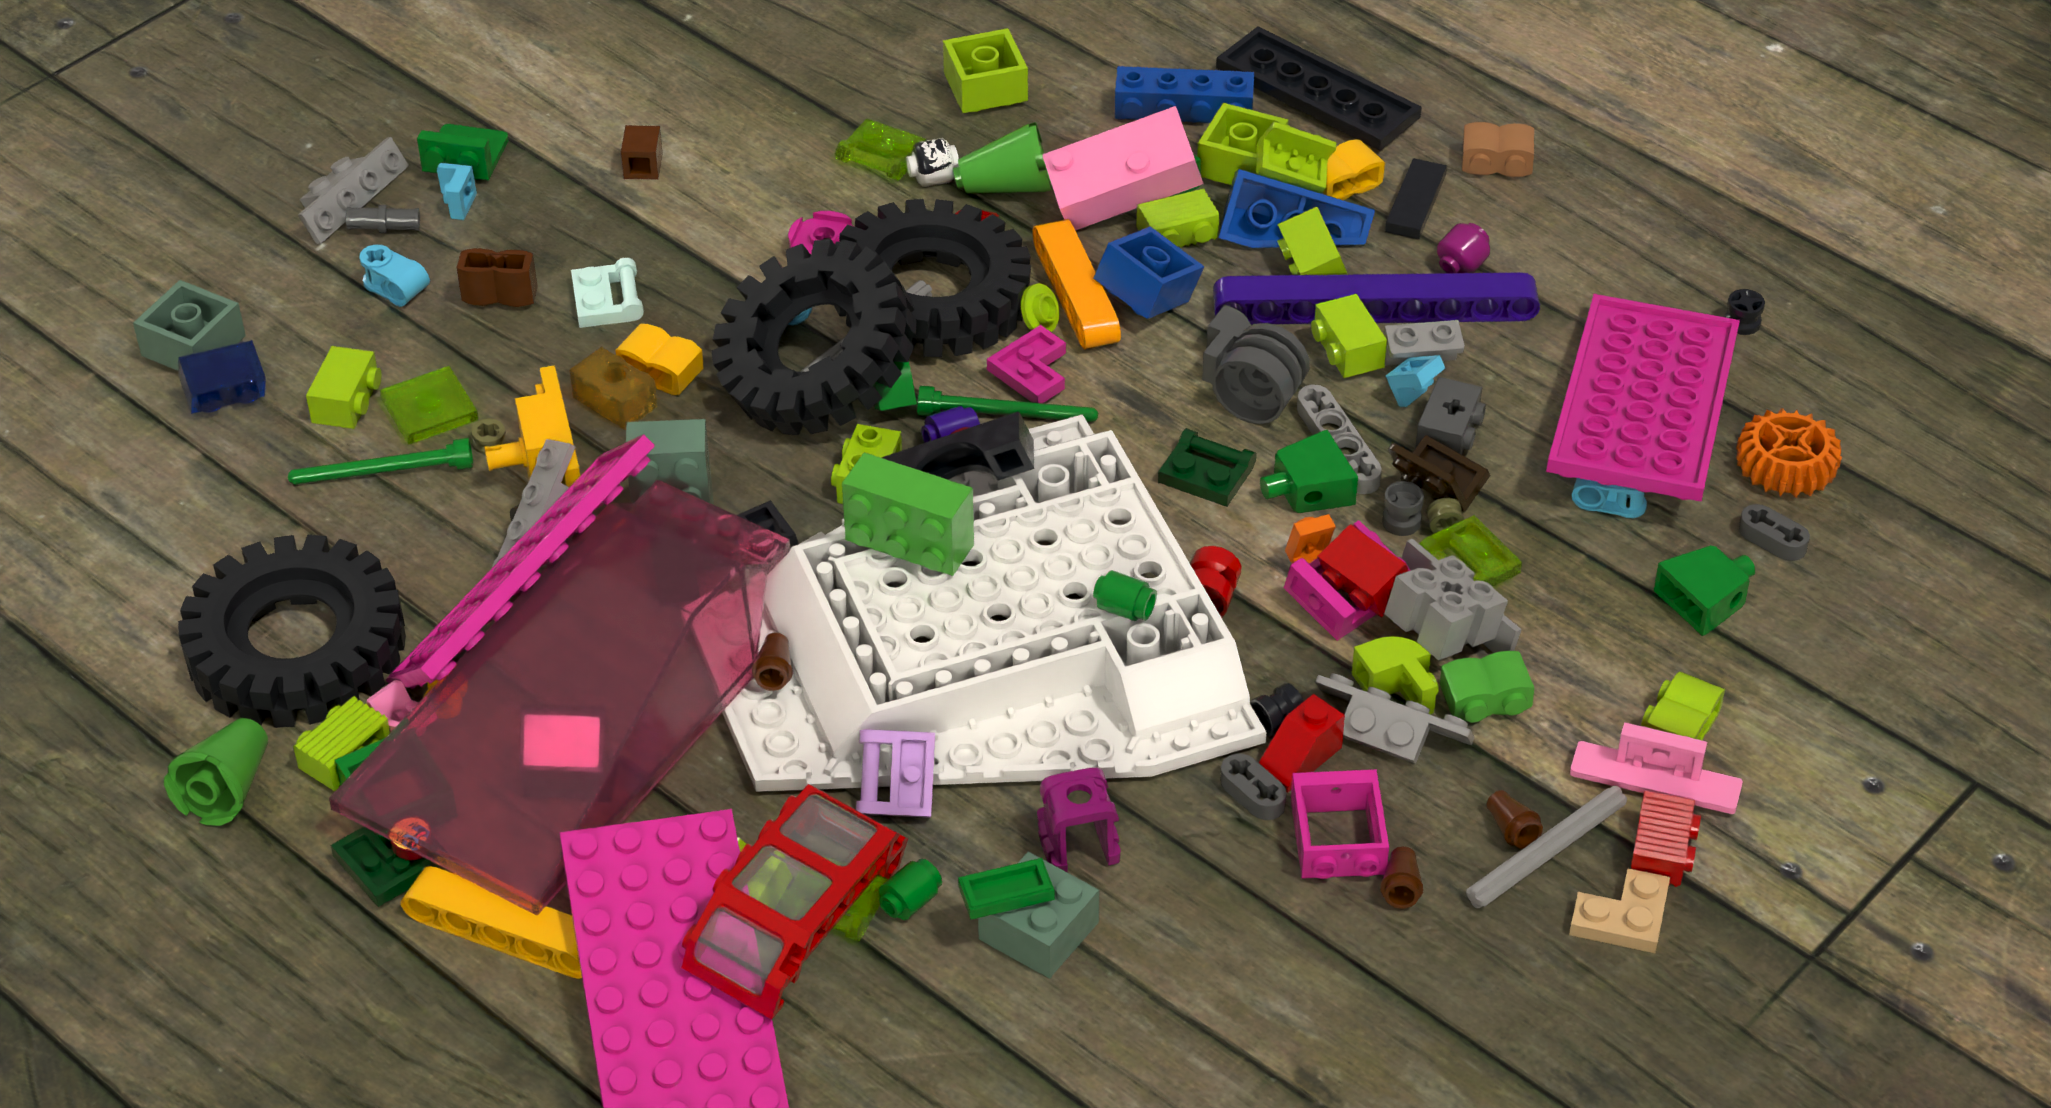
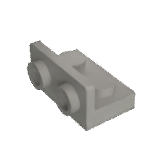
(1423, 339)

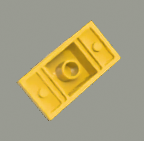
(539, 419)

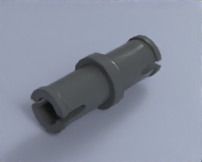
(383, 218)

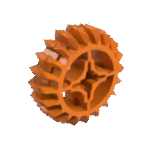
(1788, 452)

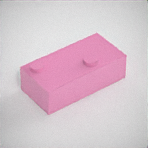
(1122, 168)

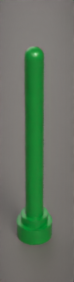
(933, 401)
(455, 454)

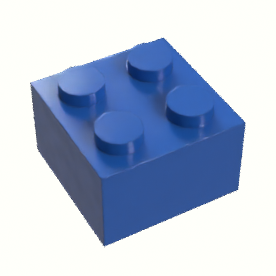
(1148, 272)

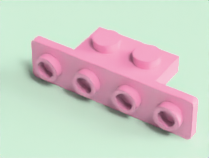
(1657, 764)

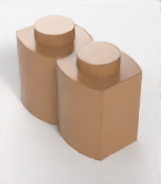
(1498, 149)

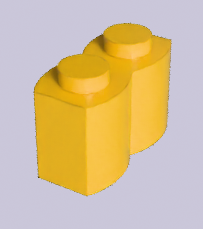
(1353, 170)
(667, 359)

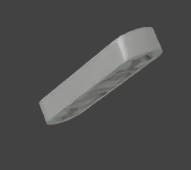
(1345, 436)

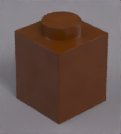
(641, 152)

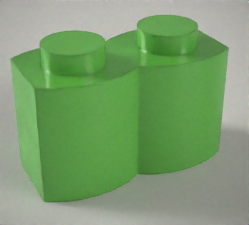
(1487, 686)

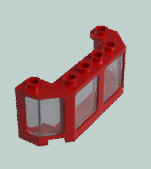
(787, 897)

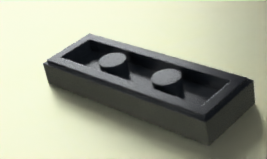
(1416, 198)

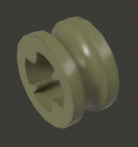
(487, 428)
(1444, 513)

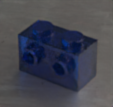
(222, 377)

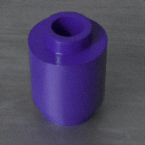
(948, 421)

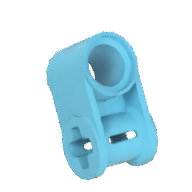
(392, 274)
(1608, 498)

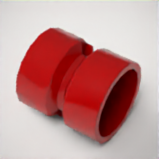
(1218, 573)

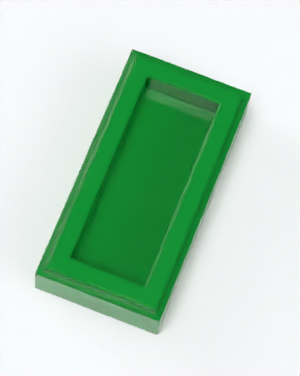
(1006, 888)

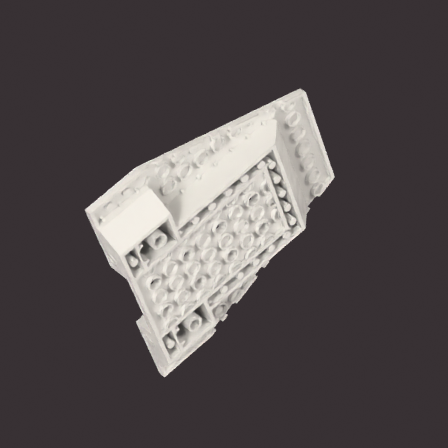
(1010, 696)

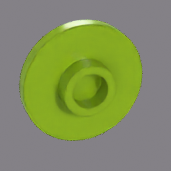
(1039, 307)

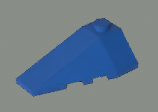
(1261, 203)

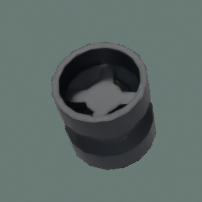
(1274, 708)

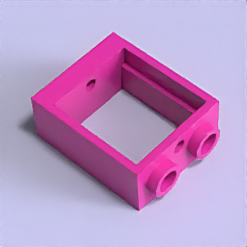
(1355, 792)

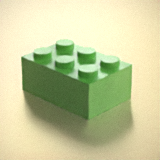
(908, 514)

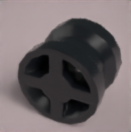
(1747, 307)

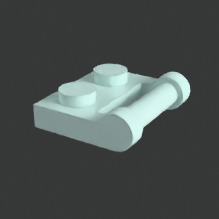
(594, 294)

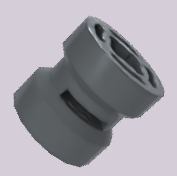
(1402, 508)

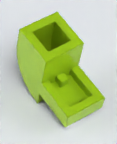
(1396, 666)

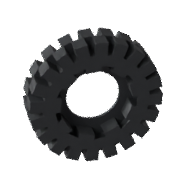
(994, 259)
(828, 276)
(246, 680)

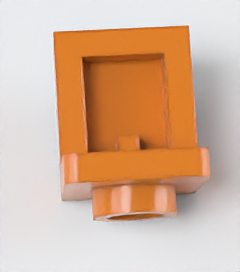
(1309, 538)

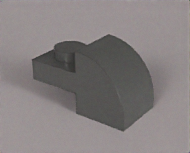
(1221, 336)

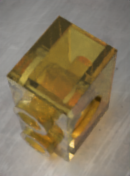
(613, 387)

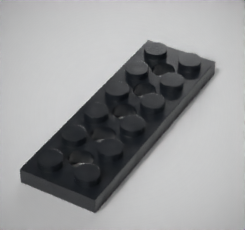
(1298, 79)

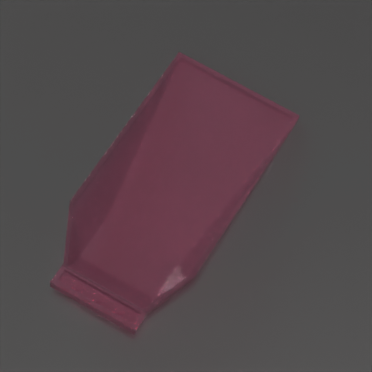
(575, 695)

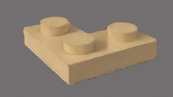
(1628, 922)

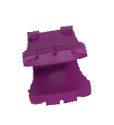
(1061, 813)

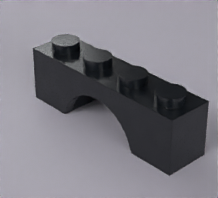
(996, 447)

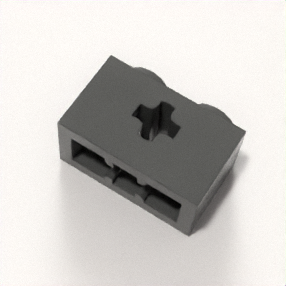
(1452, 414)

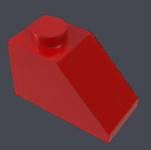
(1304, 740)

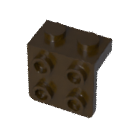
(1440, 471)

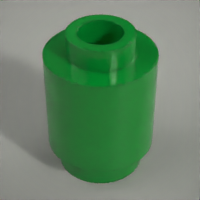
(1124, 596)
(909, 889)

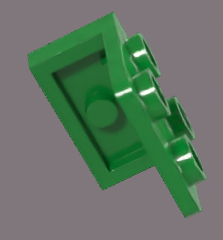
(462, 146)

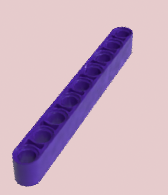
(1385, 296)

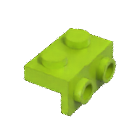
(1294, 157)

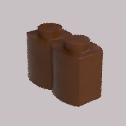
(497, 277)

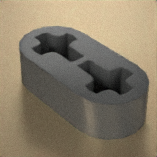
(1774, 532)
(1250, 788)

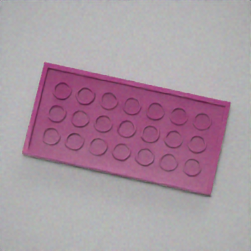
(1644, 398)
(518, 567)
(652, 1025)

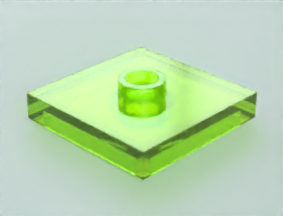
(429, 405)

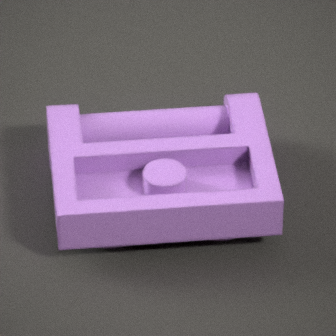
(910, 773)

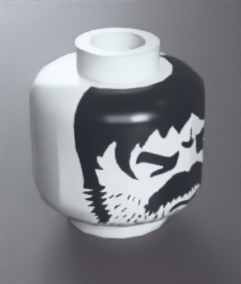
(932, 162)

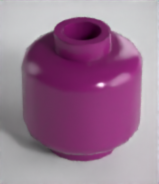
(1463, 249)

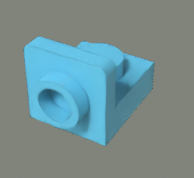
(457, 187)
(1413, 377)

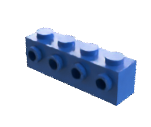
(1192, 91)

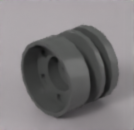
(1261, 373)

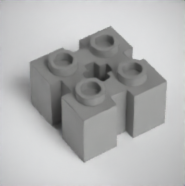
(1446, 607)

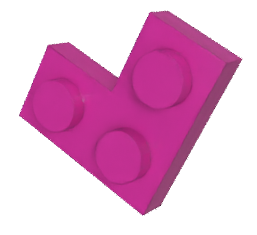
(1025, 364)

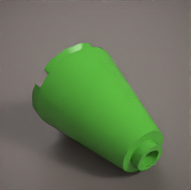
(1006, 165)
(217, 772)

